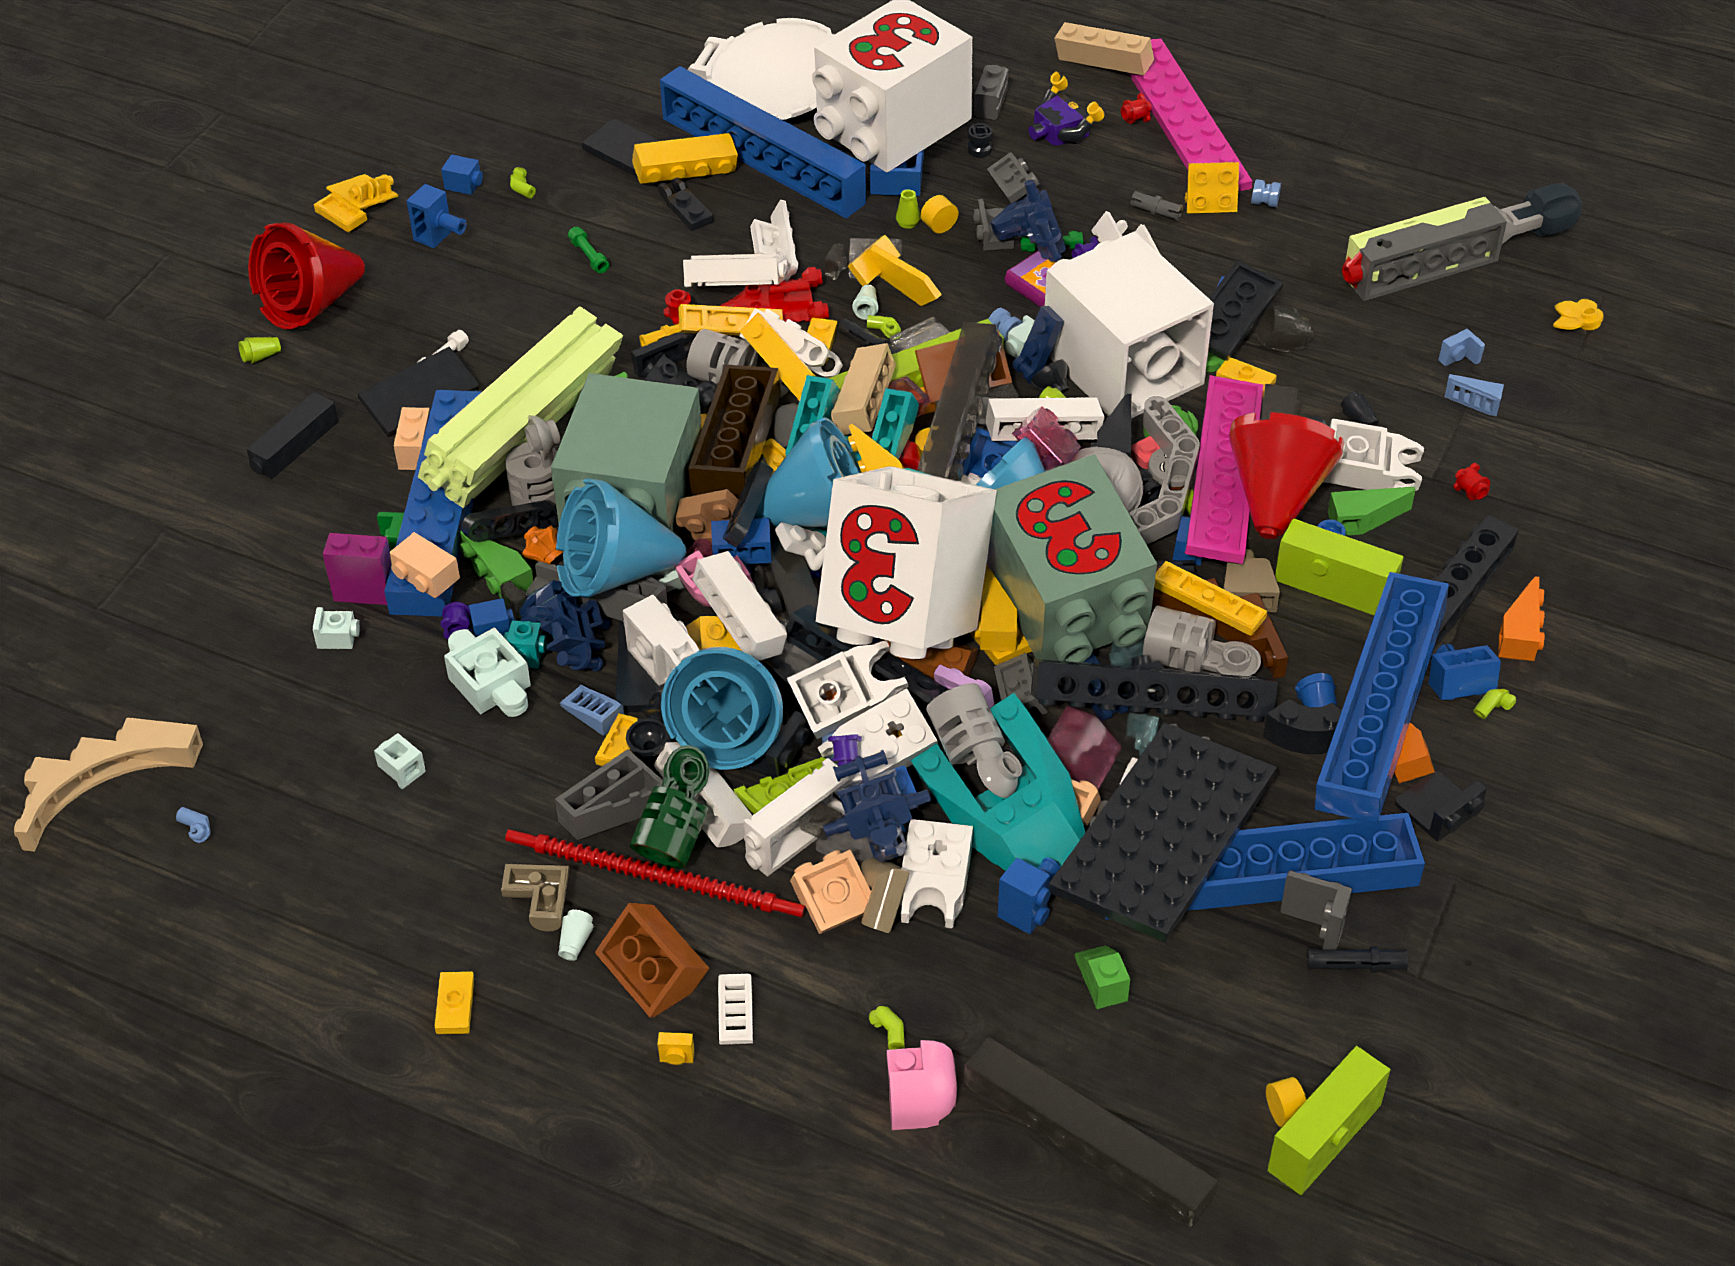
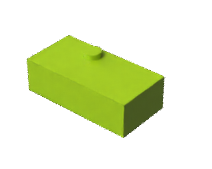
(1334, 566)
(1328, 1120)

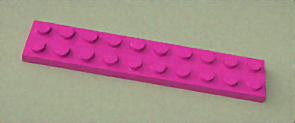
(1184, 114)
(1219, 503)

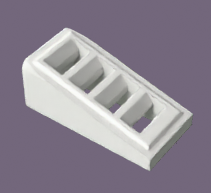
(735, 988)

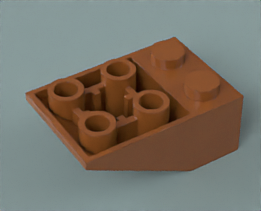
(935, 363)

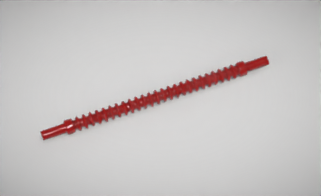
(766, 901)

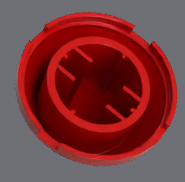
(299, 273)
(1281, 465)

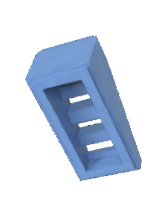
(1488, 393)
(598, 722)

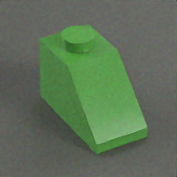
(1104, 975)

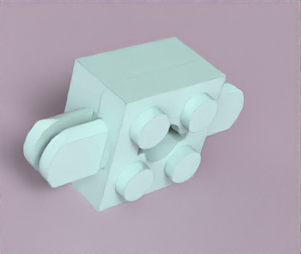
(488, 671)

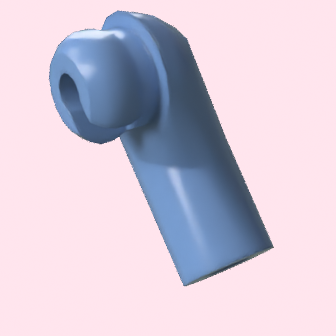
(198, 824)

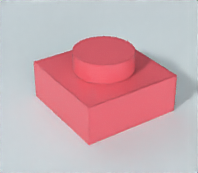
(1143, 450)

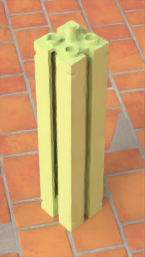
(542, 383)

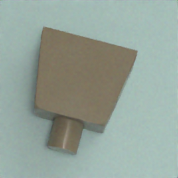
(1253, 577)

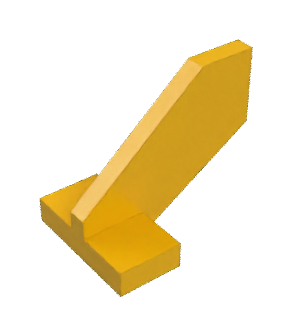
(883, 261)

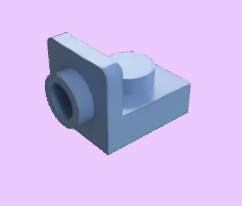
(1461, 345)

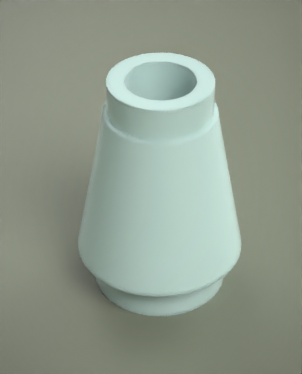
(865, 302)
(574, 933)

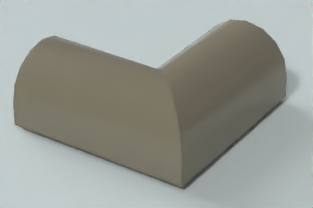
(544, 885)
(887, 888)

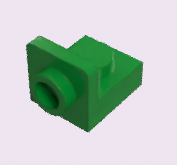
(390, 526)

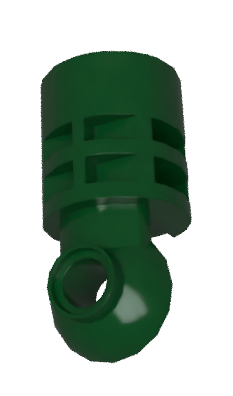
(671, 815)

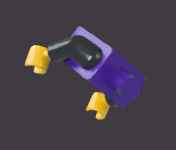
(1060, 118)

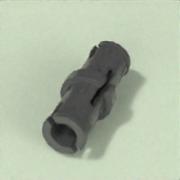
(1156, 205)

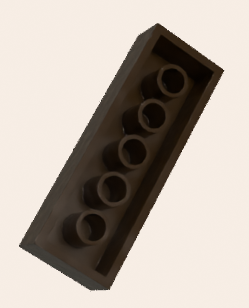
(734, 429)

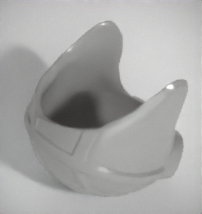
(1121, 473)

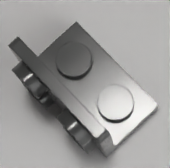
(1317, 902)

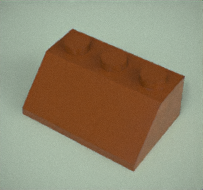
(956, 657)
(651, 958)

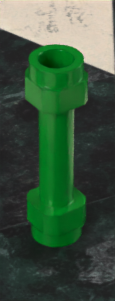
(1070, 240)
(597, 260)

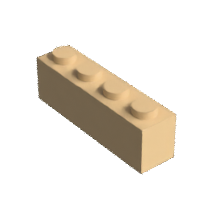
(1104, 48)
(864, 388)

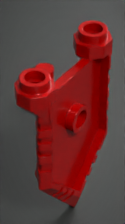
(791, 296)

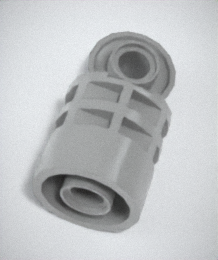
(714, 350)
(531, 463)
(1188, 644)
(973, 736)

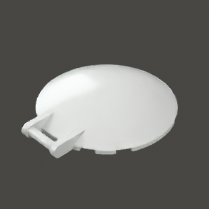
(767, 65)

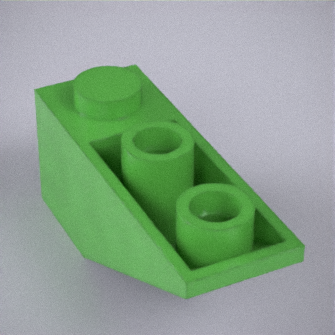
(1368, 509)
(496, 564)

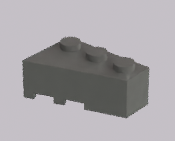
(614, 601)
(607, 796)

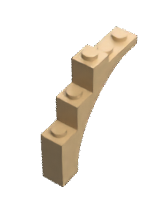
(94, 761)

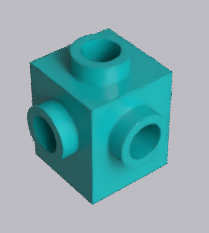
(527, 641)

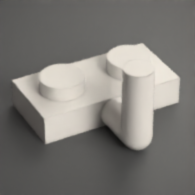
(803, 542)

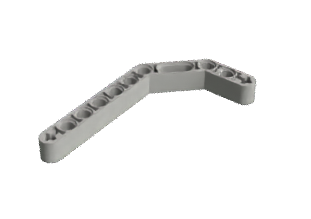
(1182, 449)

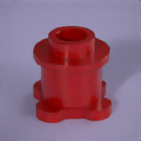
(1136, 109)
(673, 301)
(1472, 482)

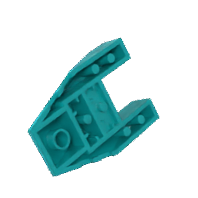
(891, 428)
(1032, 822)

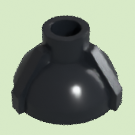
(1052, 375)
(647, 735)

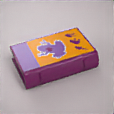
(1030, 278)

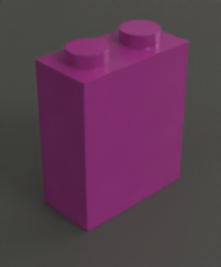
(357, 567)

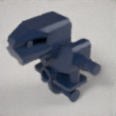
(1032, 218)
(568, 623)
(874, 807)

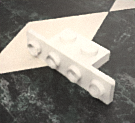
(775, 237)

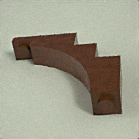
(1264, 639)

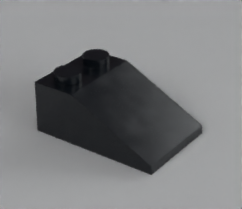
(1116, 430)

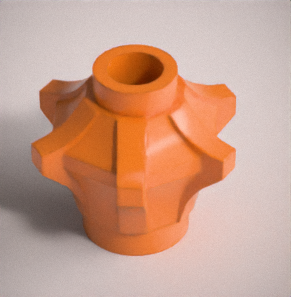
(542, 545)

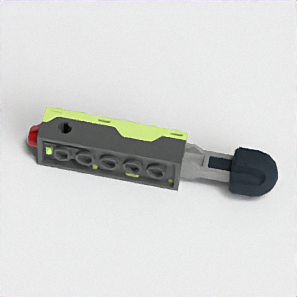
(1451, 240)

